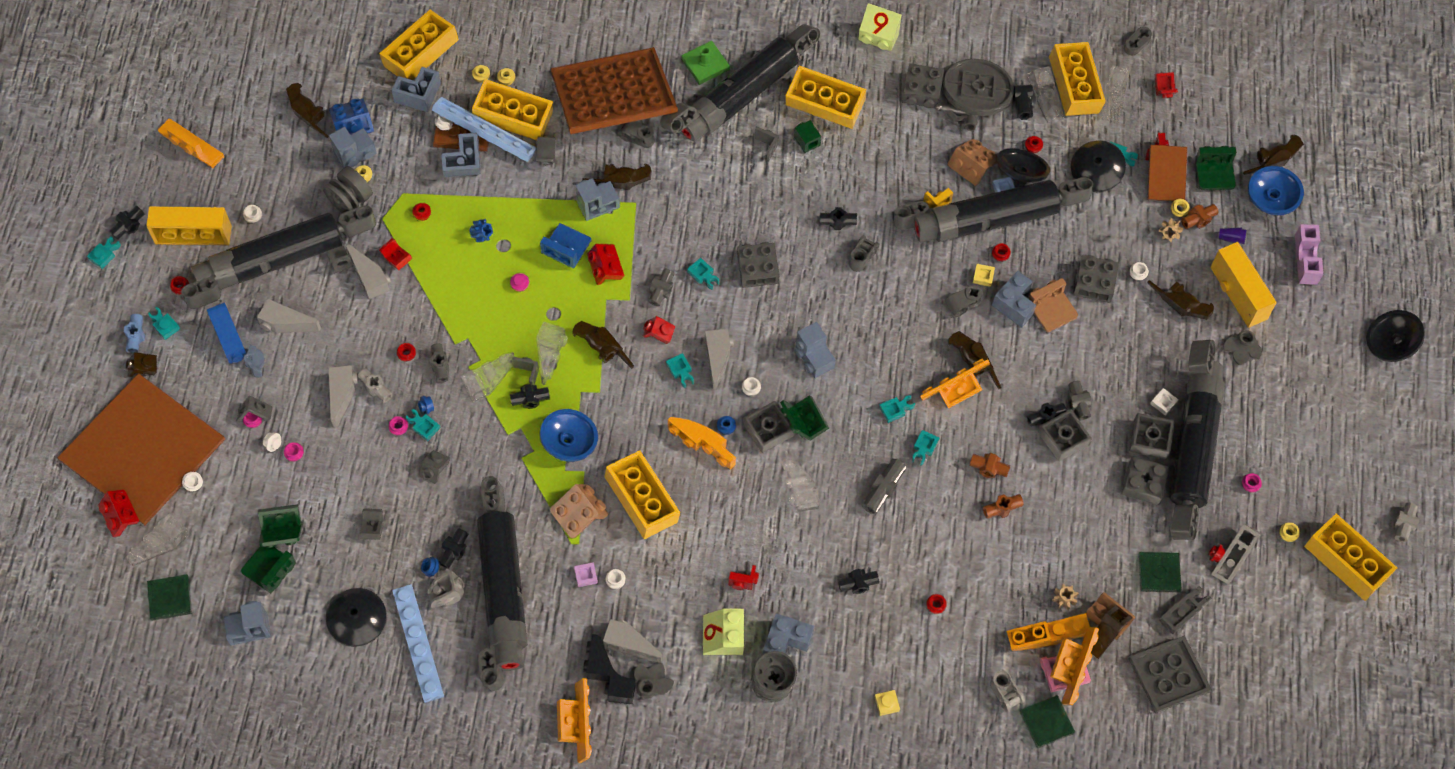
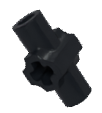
(838, 218)
(127, 222)
(530, 396)
(1042, 416)
(453, 548)
(858, 581)

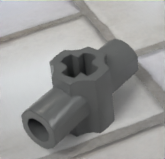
(661, 287)
(439, 369)
(1079, 400)

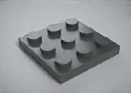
(1170, 674)

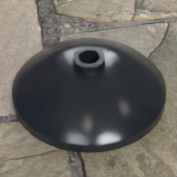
(1023, 165)
(1104, 174)
(1394, 327)
(358, 628)

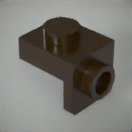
(141, 364)

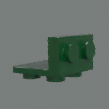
(1215, 168)
(805, 418)
(279, 525)
(268, 567)

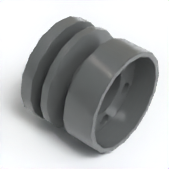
(347, 190)
(778, 666)

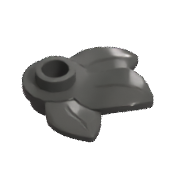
(1243, 350)
(653, 678)

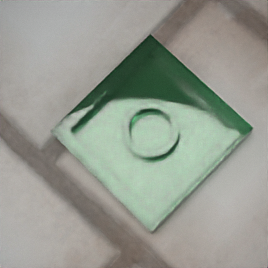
(1159, 572)
(169, 597)
(1047, 721)

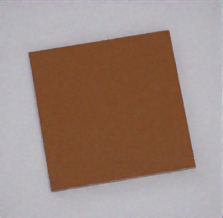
(613, 90)
(141, 446)

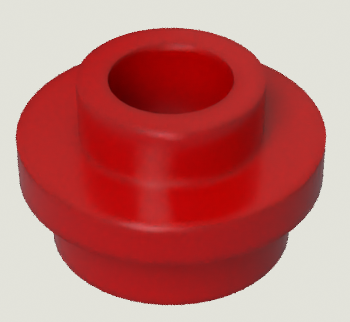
(1031, 147)
(421, 216)
(1001, 248)
(179, 280)
(406, 347)
(1216, 553)
(936, 598)

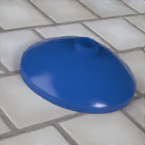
(1278, 183)
(569, 426)

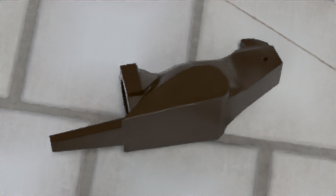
(305, 108)
(1278, 154)
(624, 177)
(1184, 302)
(601, 341)
(971, 352)

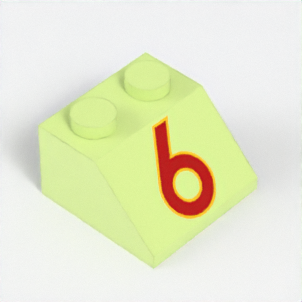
(880, 27)
(723, 632)

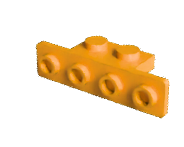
(191, 143)
(959, 387)
(1071, 664)
(573, 720)

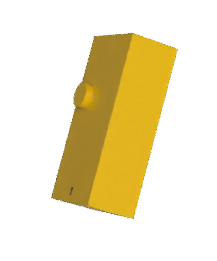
(419, 45)
(1077, 79)
(825, 97)
(513, 109)
(189, 225)
(1243, 284)
(642, 494)
(1350, 557)

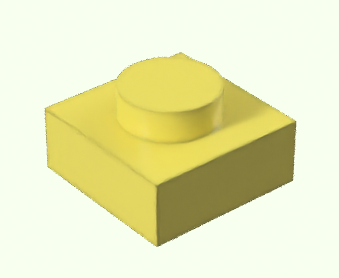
(983, 275)
(887, 702)

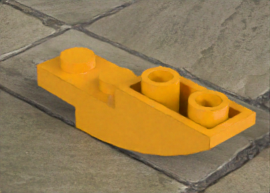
(698, 435)
(1047, 634)

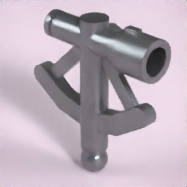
(971, 120)

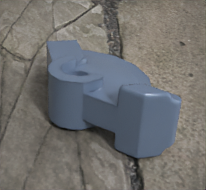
(254, 360)

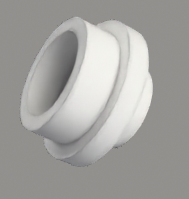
(443, 123)
(252, 213)
(1139, 271)
(751, 386)
(272, 441)
(192, 481)
(615, 579)

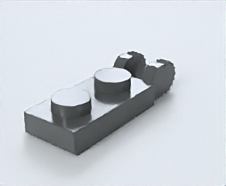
(1183, 611)

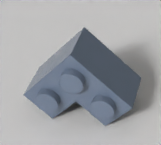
(417, 93)
(351, 148)
(463, 162)
(595, 199)
(1012, 299)
(813, 350)
(247, 625)
(787, 633)

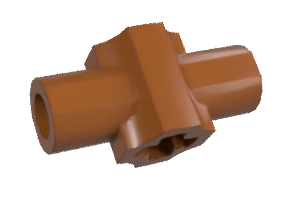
(1199, 216)
(990, 465)
(996, 510)

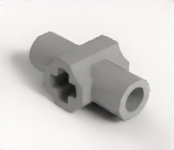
(378, 390)
(1406, 522)

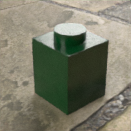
(807, 136)

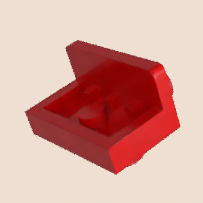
(605, 263)
(117, 511)

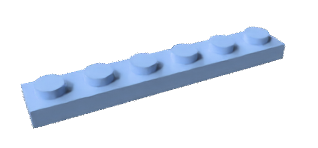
(484, 129)
(418, 643)

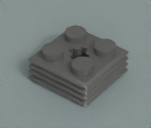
(771, 416)
(1065, 424)
(1162, 433)
(1134, 481)

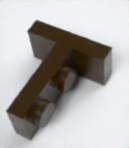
(1109, 628)

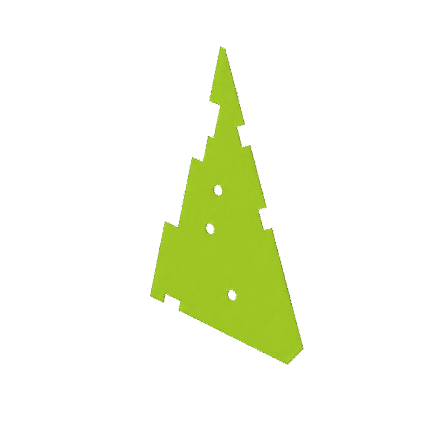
(476, 301)

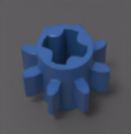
(481, 230)

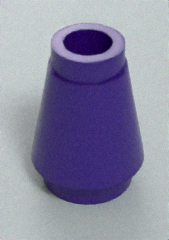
(1233, 235)

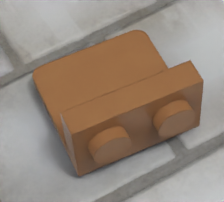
(972, 160)
(1052, 305)
(578, 509)

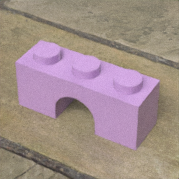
(1309, 265)

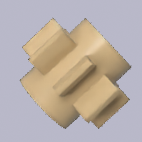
(1167, 233)
(1062, 600)

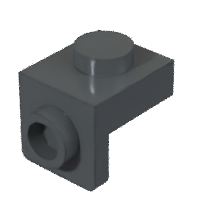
(433, 466)
(372, 524)

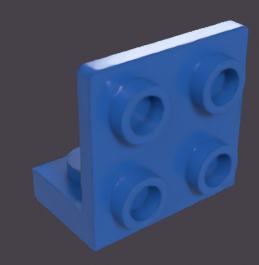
(351, 115)
(565, 245)

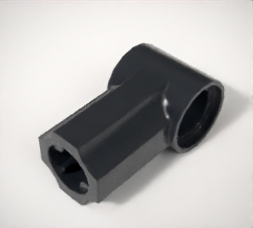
(1023, 96)

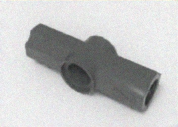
(884, 486)

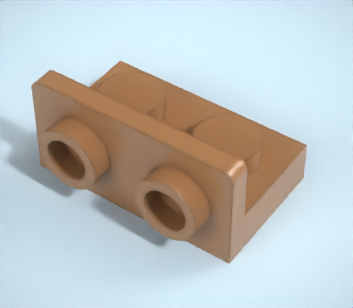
(1102, 606)

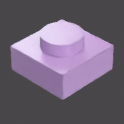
(585, 574)

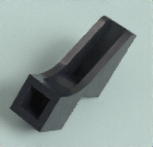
(599, 668)

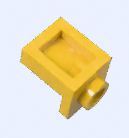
(941, 198)

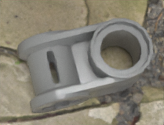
(1009, 694)

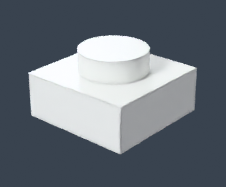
(1164, 401)

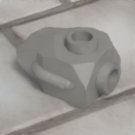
(446, 590)

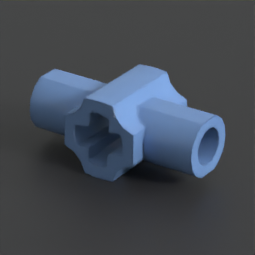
(134, 333)

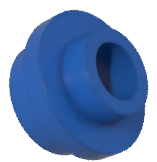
(425, 404)
(726, 430)
(430, 566)

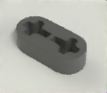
(1140, 43)

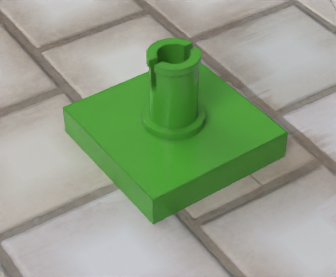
(705, 62)

